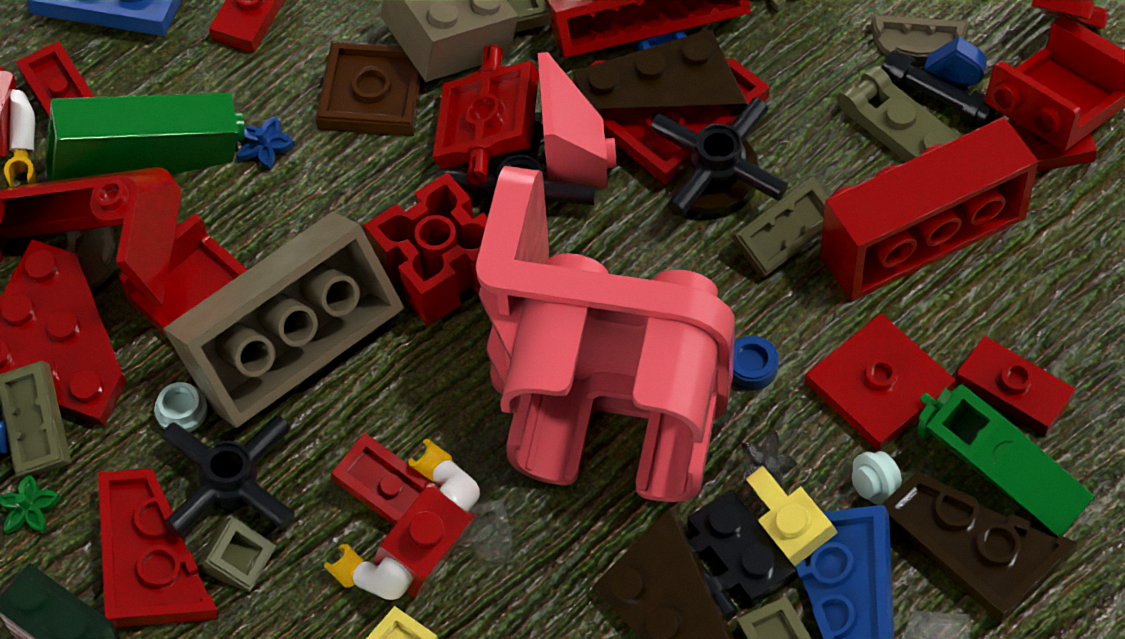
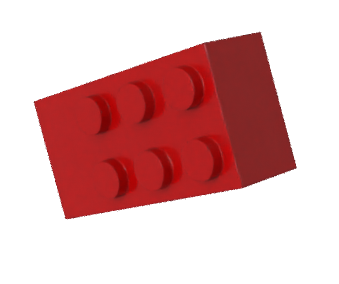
(927, 208)

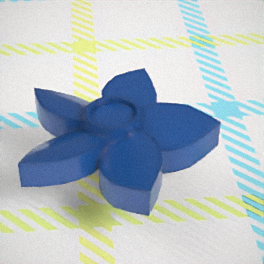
(265, 142)

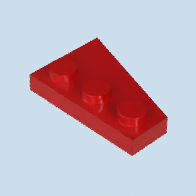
(145, 567)

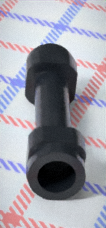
(903, 71)

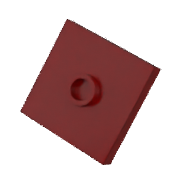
(878, 381)

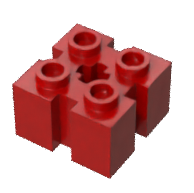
(430, 247)

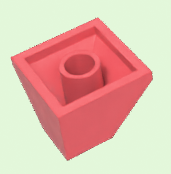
(572, 130)

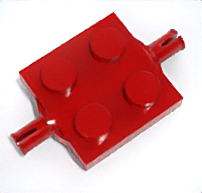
(486, 115)

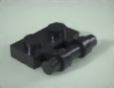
(741, 550)

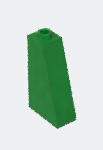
(140, 133)

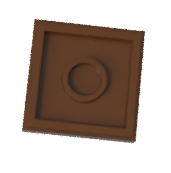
(369, 90)

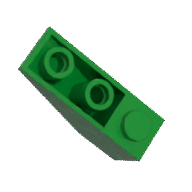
(1009, 461)

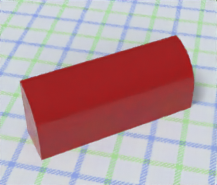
(600, 24)

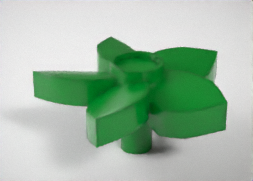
(930, 410)
(28, 506)

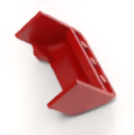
(138, 199)

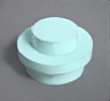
(182, 405)
(875, 476)

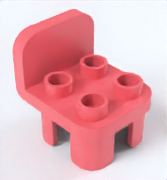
(598, 341)

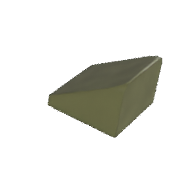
(235, 555)

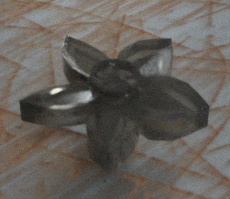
(767, 457)

